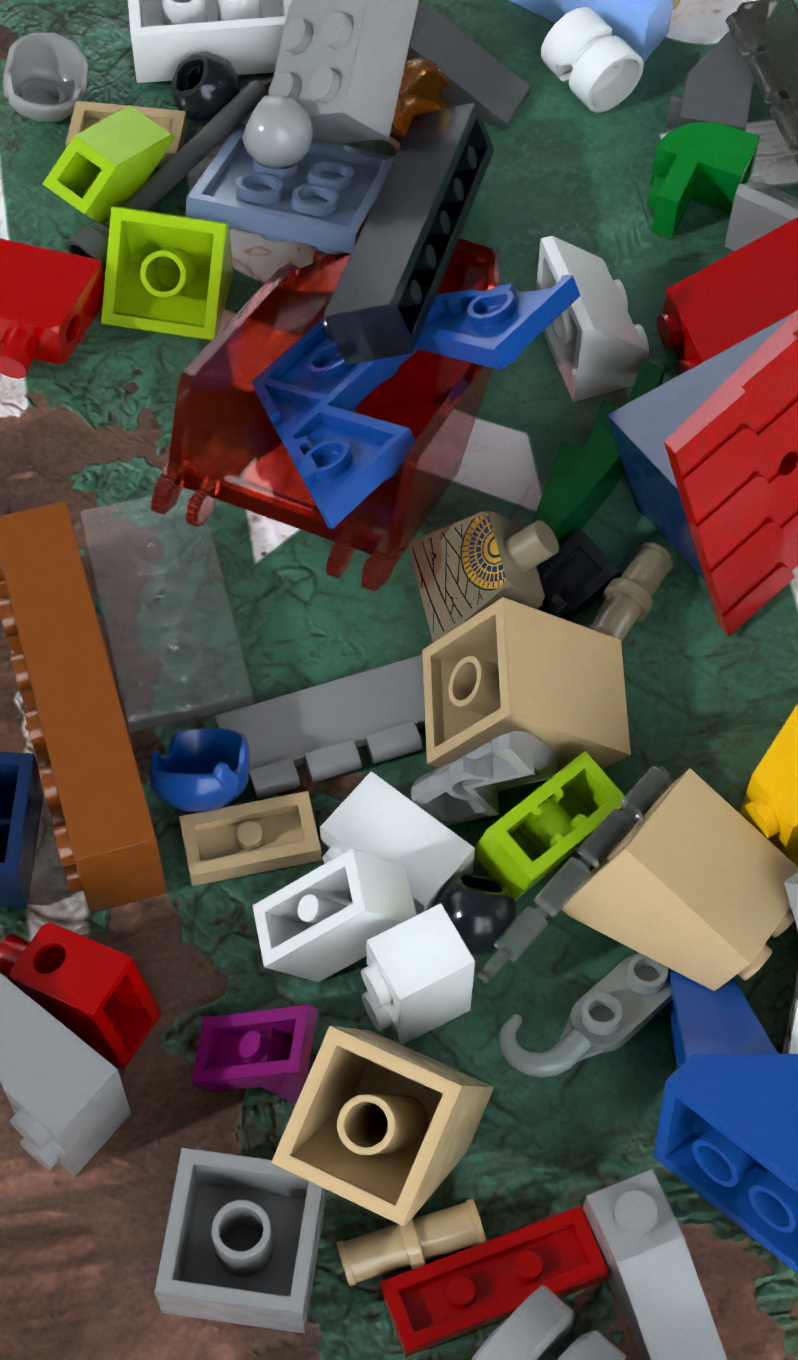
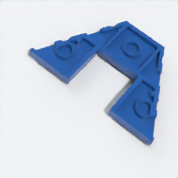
(315, 393)

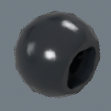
(204, 86)
(478, 909)

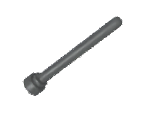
(93, 240)

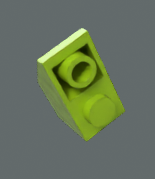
(108, 162)

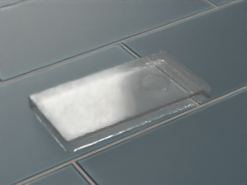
(165, 613)

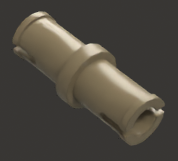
(630, 596)

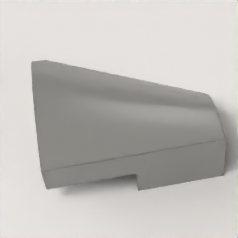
(471, 783)

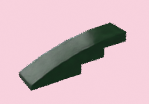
(587, 476)

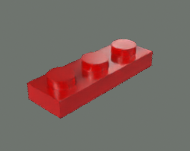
(492, 1280)

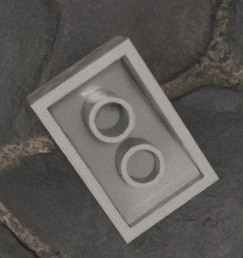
(57, 1085)

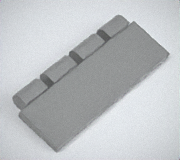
(329, 723)

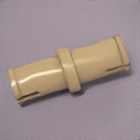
(411, 1244)

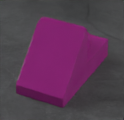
(256, 1051)

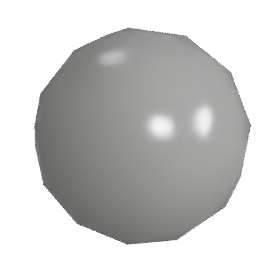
(278, 132)

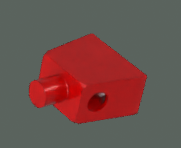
(44, 304)
(84, 988)

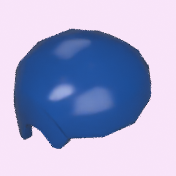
(201, 769)

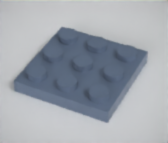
(311, 202)

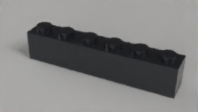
(409, 236)

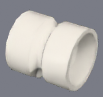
(593, 63)

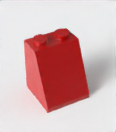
(732, 298)

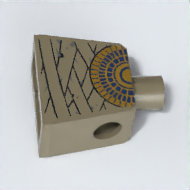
(477, 564)

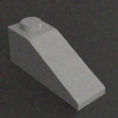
(652, 1271)

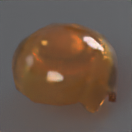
(418, 94)

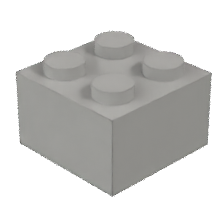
(240, 1242)

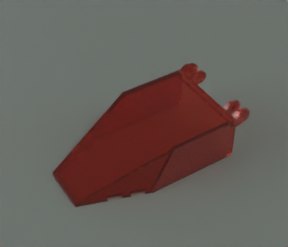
(233, 453)

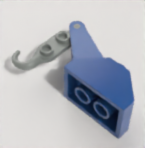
(725, 1109)

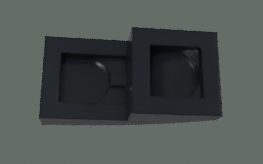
(575, 576)

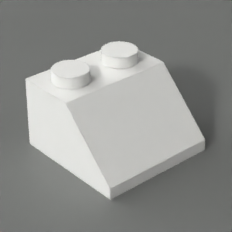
(595, 336)

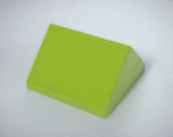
(166, 273)

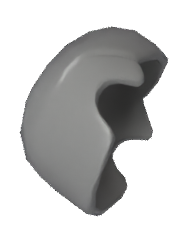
(45, 76)

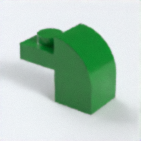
(698, 164)

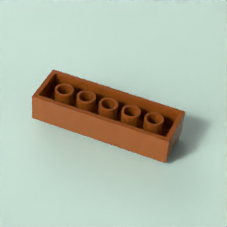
(75, 713)

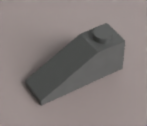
(469, 67)
(715, 89)

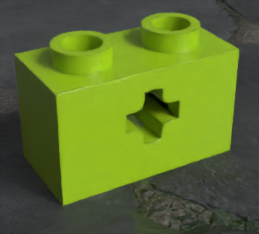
(548, 825)

